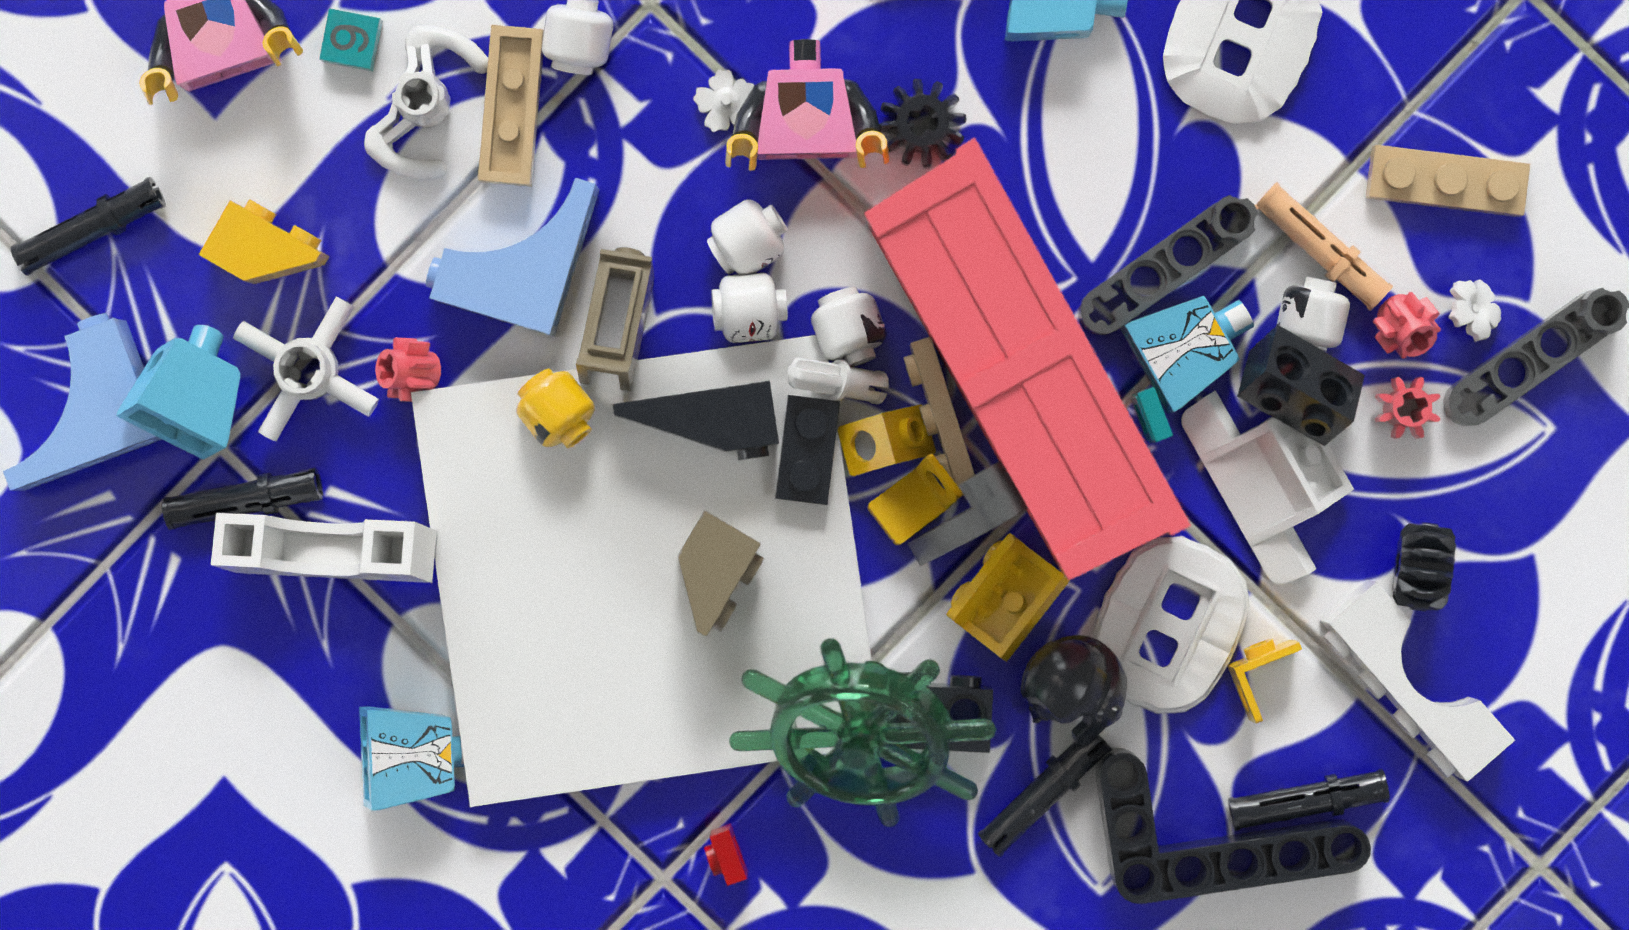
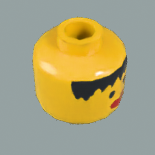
(555, 409)

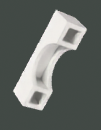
(324, 549)
(1372, 631)

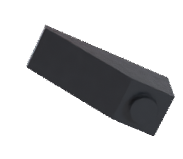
(721, 418)

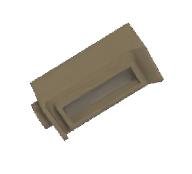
(616, 316)

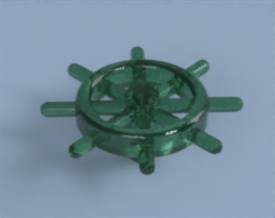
(861, 733)

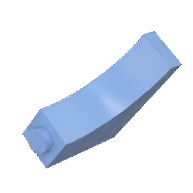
(523, 281)
(89, 431)

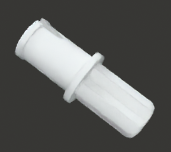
(837, 380)

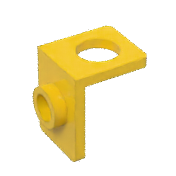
(897, 438)
(914, 500)
(1256, 656)

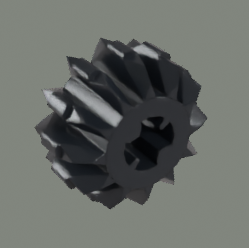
(913, 108)
(1424, 566)

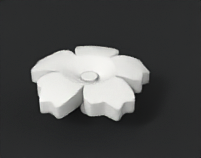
(722, 100)
(1474, 308)

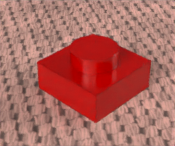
(725, 855)

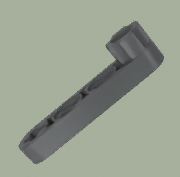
(1169, 271)
(1529, 352)
(992, 502)

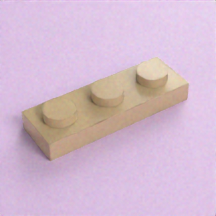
(511, 106)
(1447, 180)
(939, 412)

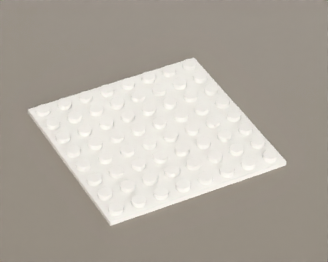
(571, 591)

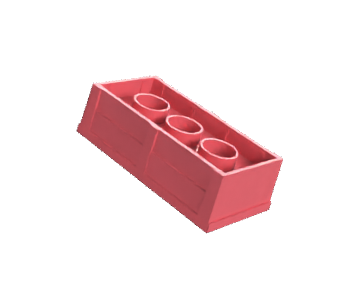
(1024, 364)

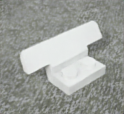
(1268, 481)

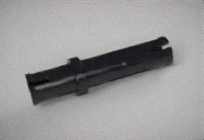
(107, 216)
(264, 494)
(1042, 793)
(1310, 799)

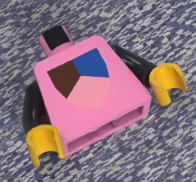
(213, 42)
(806, 115)

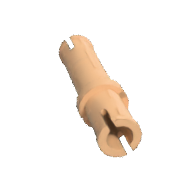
(1324, 247)

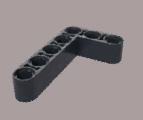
(1212, 852)

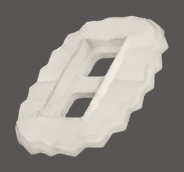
(1275, 64)
(1203, 641)

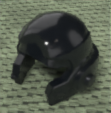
(1075, 680)

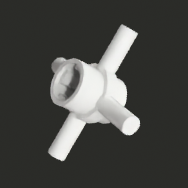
(324, 380)

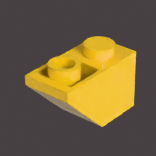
(256, 249)

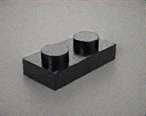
(807, 449)

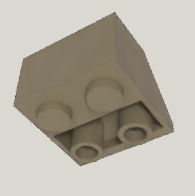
(712, 566)

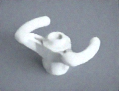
(420, 100)

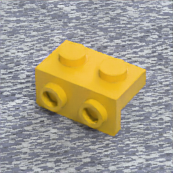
(1006, 596)

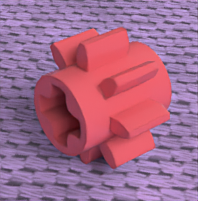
(1407, 325)
(407, 368)
(1419, 415)

